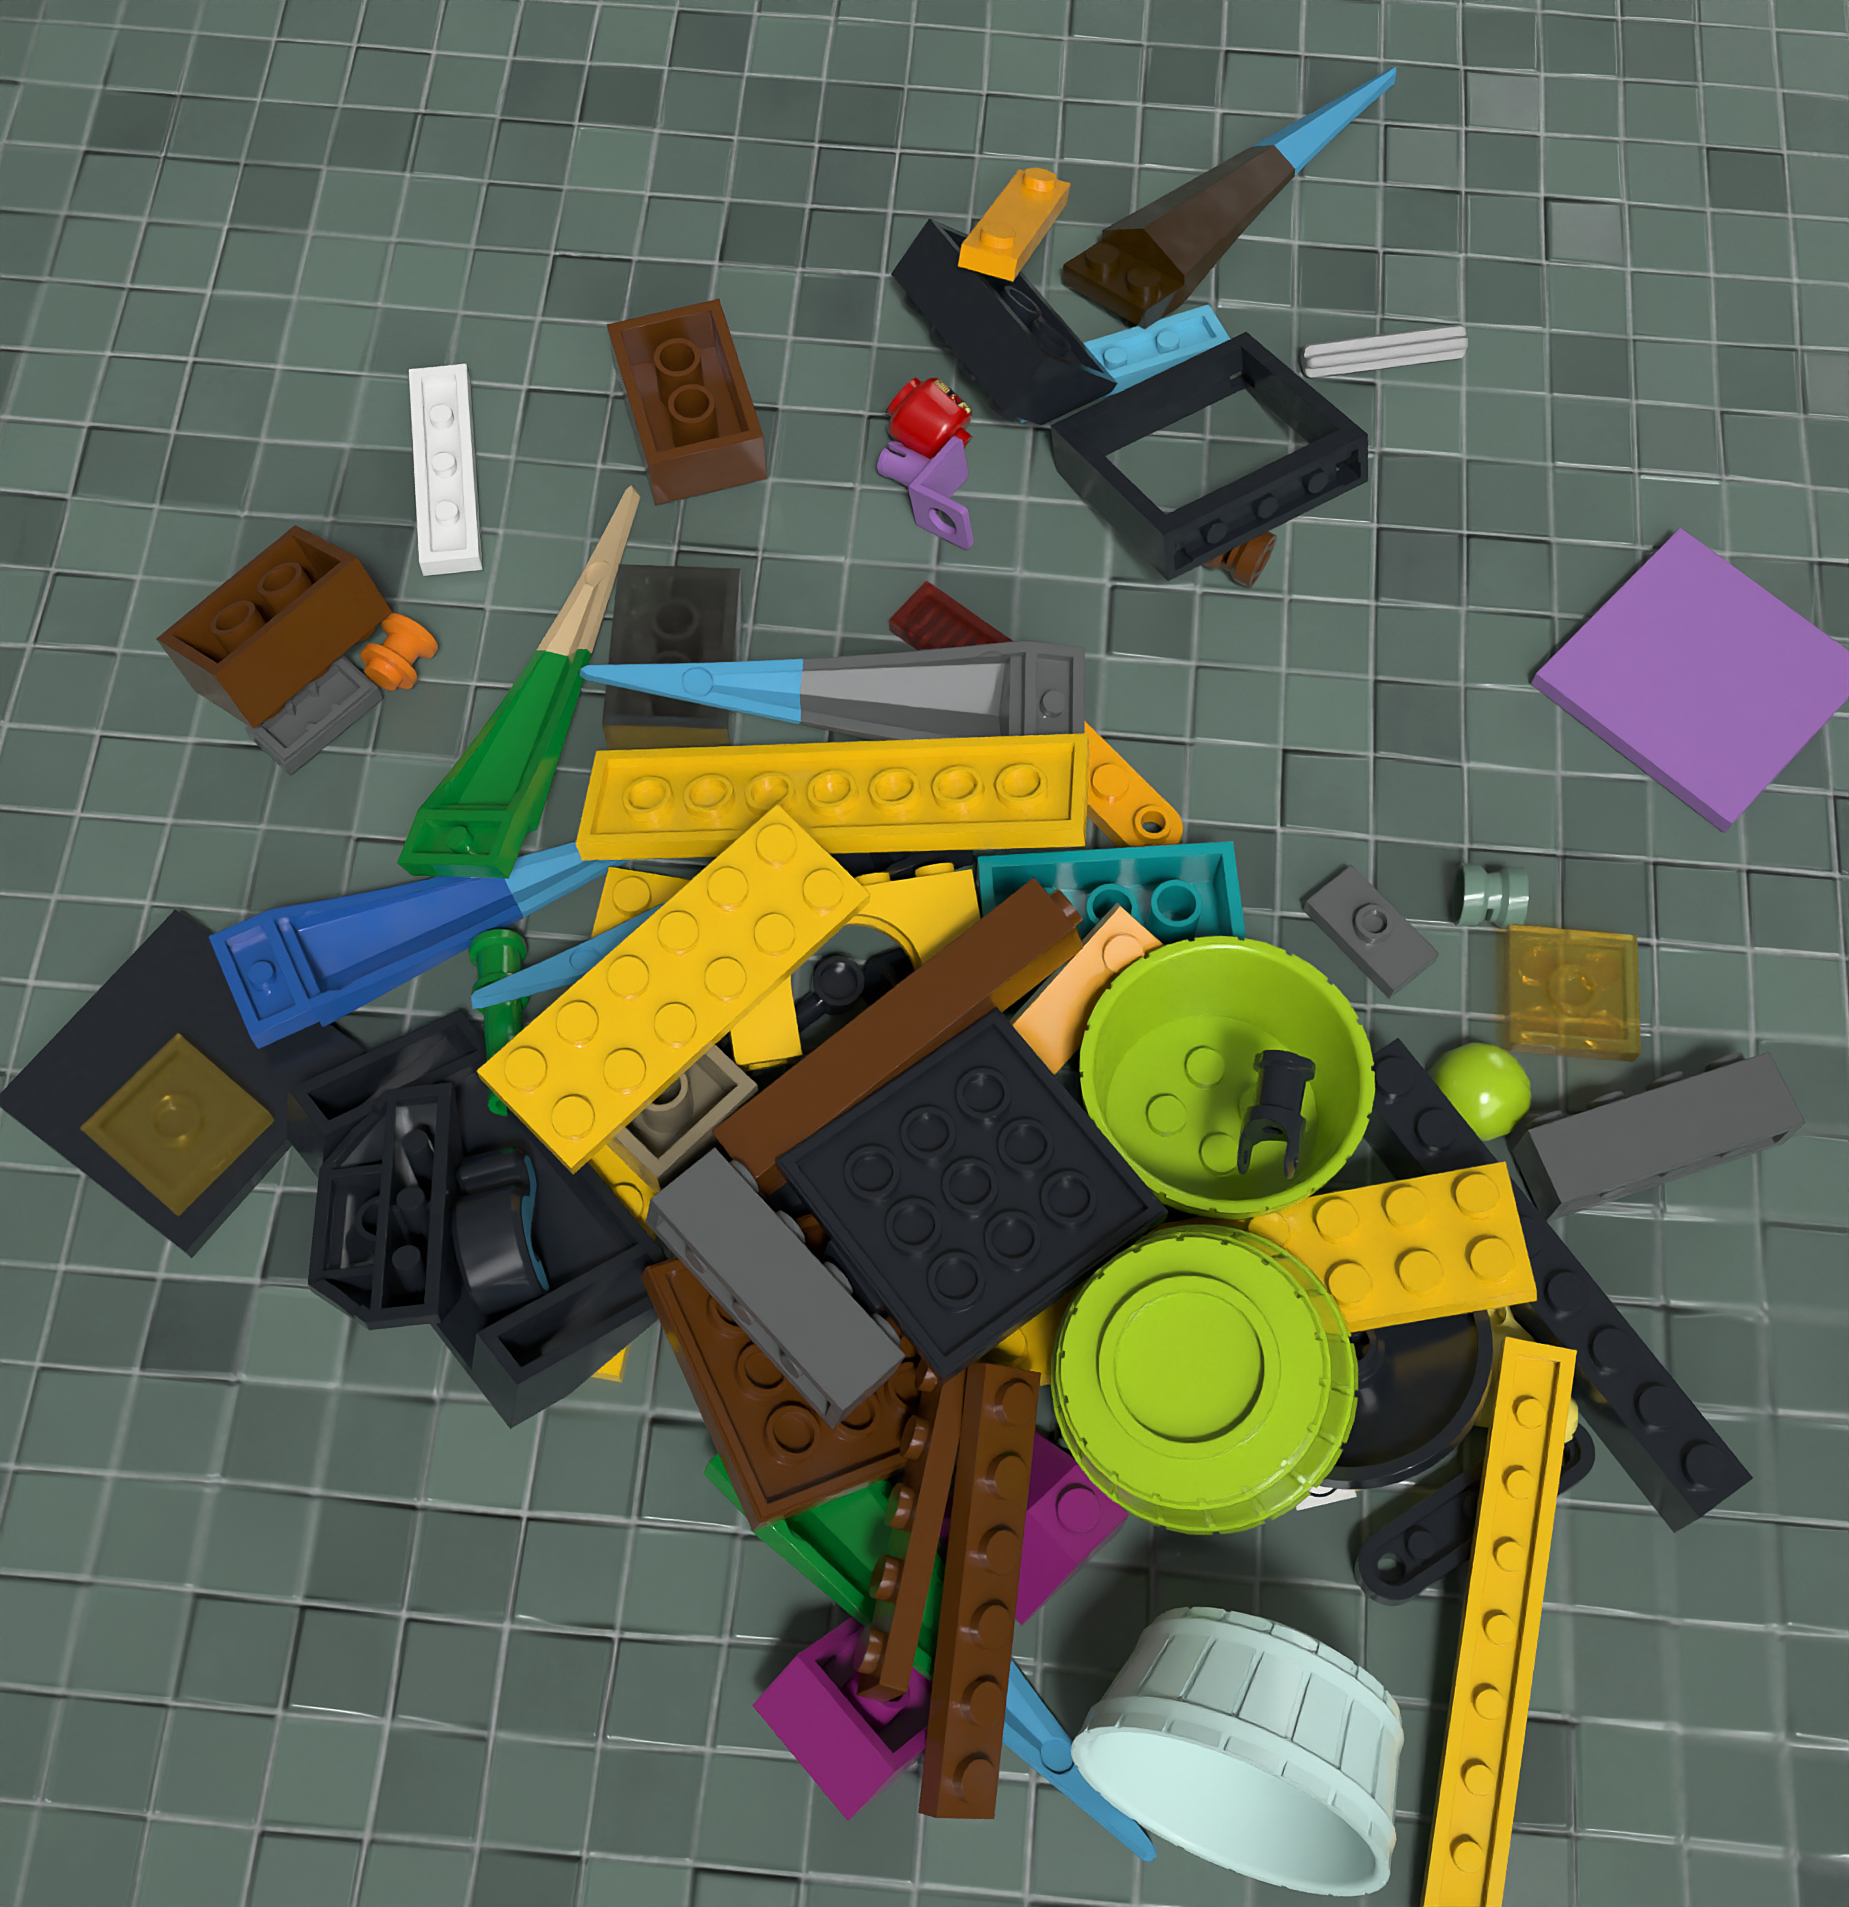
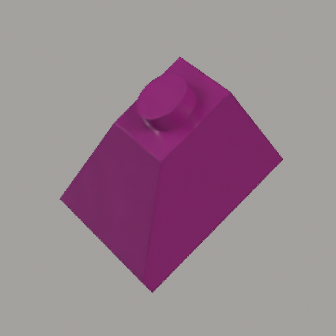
(1063, 1526)

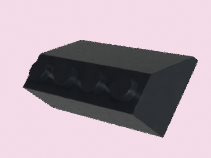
(1000, 331)

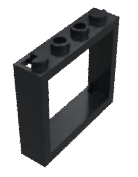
(1235, 510)

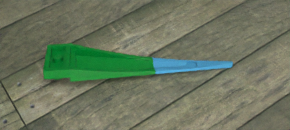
(837, 1553)

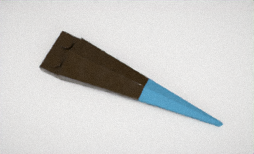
(1169, 246)

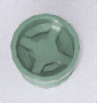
(1490, 896)

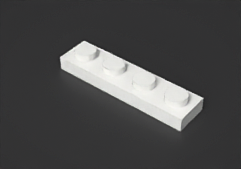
(445, 470)

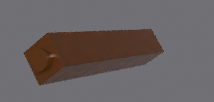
(968, 978)

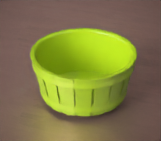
(1175, 1071)
(1204, 1379)

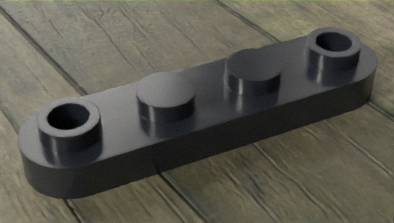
(1440, 1529)

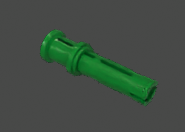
(497, 956)

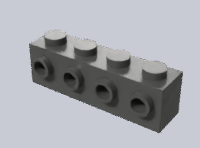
(1656, 1135)
(775, 1286)

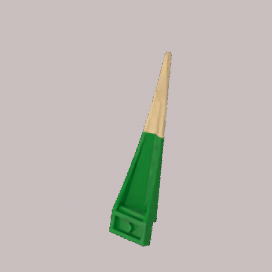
(503, 778)

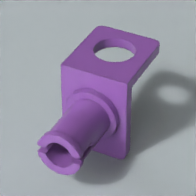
(931, 485)

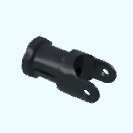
(1276, 1106)

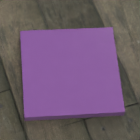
(1700, 678)

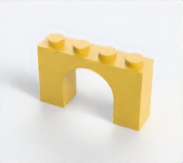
(915, 912)

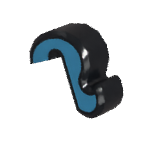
(495, 1231)

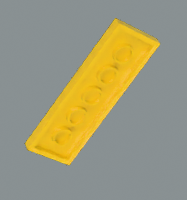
(673, 988)

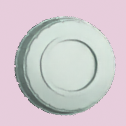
(1251, 1751)

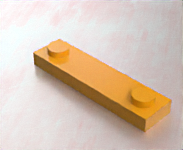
(1015, 224)
(1060, 1009)

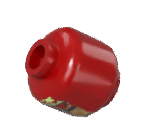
(928, 416)

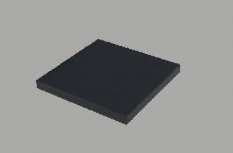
(162, 991)
(970, 1193)

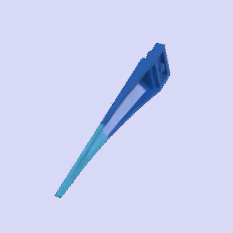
(348, 950)

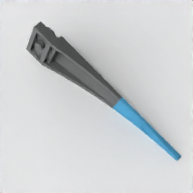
(888, 696)

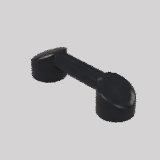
(833, 992)

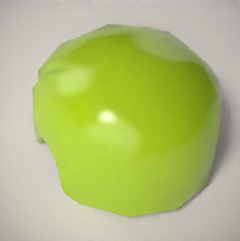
(1484, 1087)

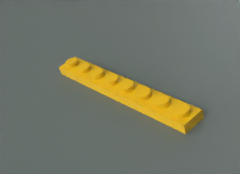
(1499, 1628)

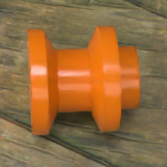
(392, 661)

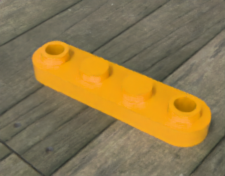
(1124, 801)

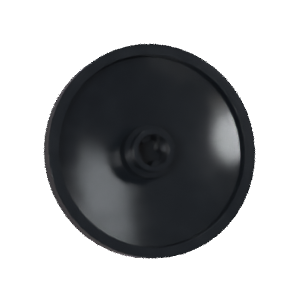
(1415, 1397)

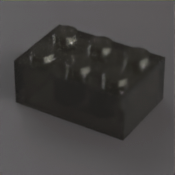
(672, 619)

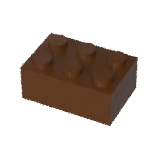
(687, 401)
(275, 626)

